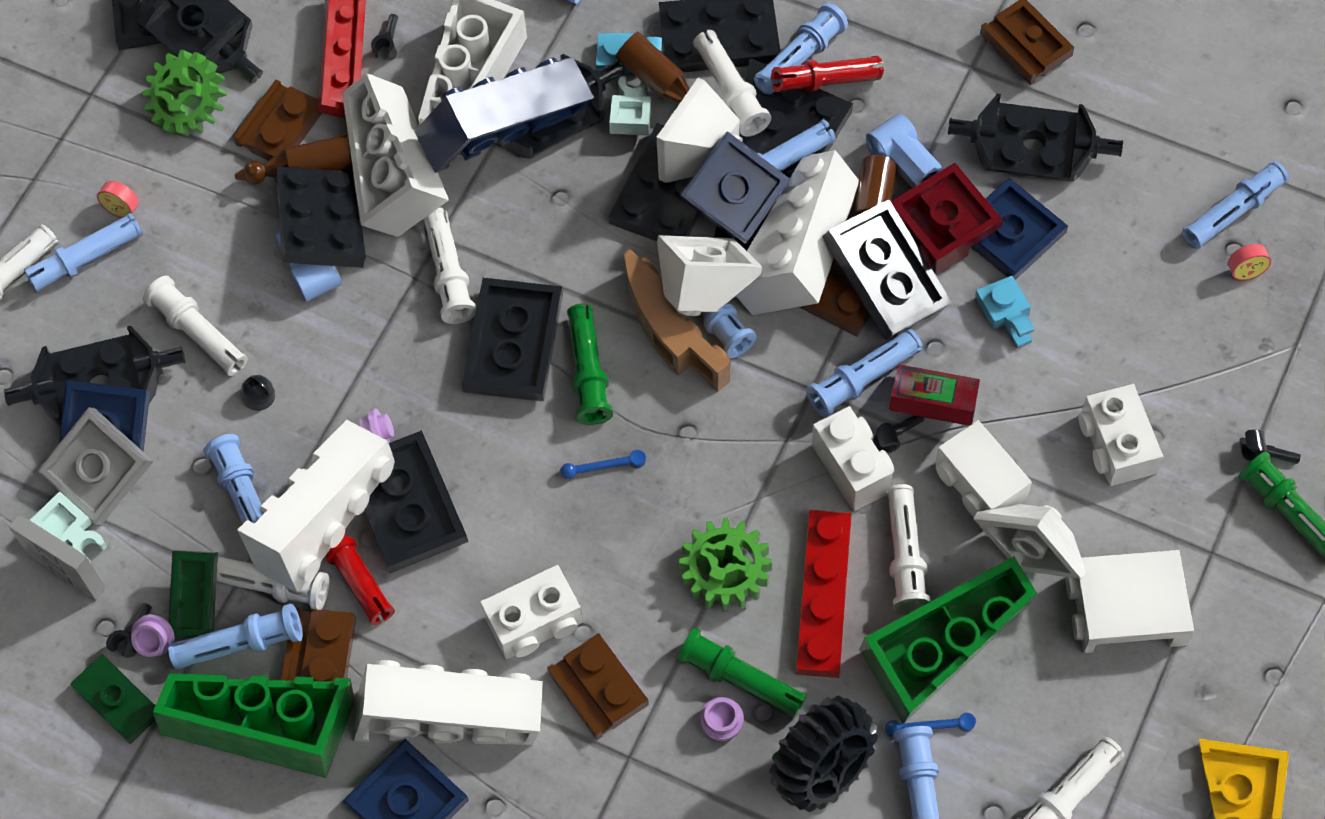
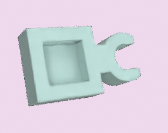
(630, 110)
(67, 523)

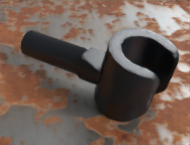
(386, 38)
(886, 433)
(1255, 444)
(119, 635)

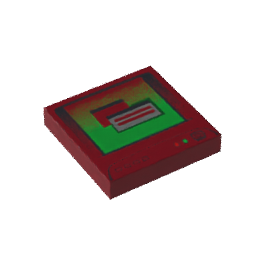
(934, 395)

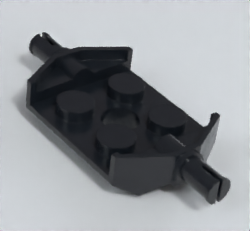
(219, 37)
(1066, 137)
(533, 144)
(124, 359)

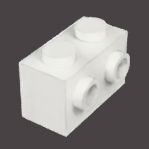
(1120, 435)
(852, 458)
(981, 471)
(532, 613)

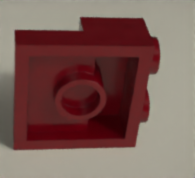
(946, 217)

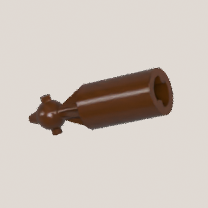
(653, 68)
(322, 154)
(875, 182)

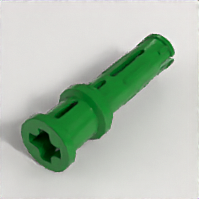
(589, 379)
(1275, 497)
(723, 665)

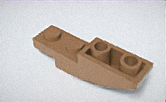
(670, 332)

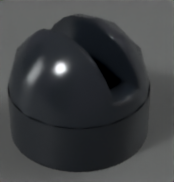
(252, 398)

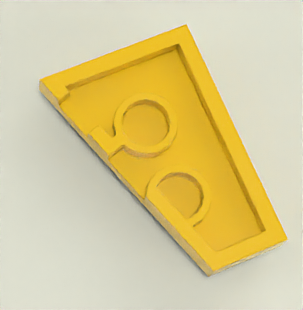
(1244, 779)

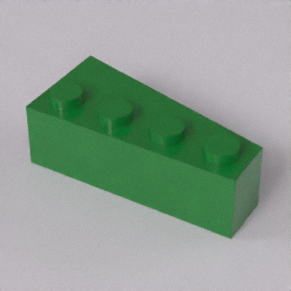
(938, 639)
(259, 718)

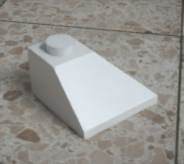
(693, 132)
(704, 272)
(1035, 539)

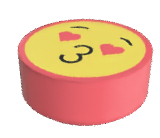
(117, 198)
(1245, 259)

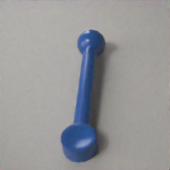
(636, 459)
(965, 722)

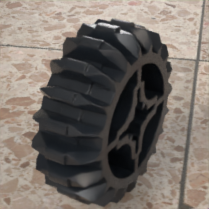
(823, 753)

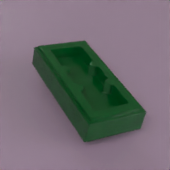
(192, 592)
(115, 698)

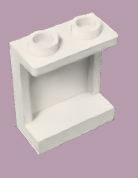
(1131, 600)

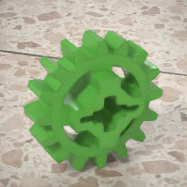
(192, 105)
(712, 551)

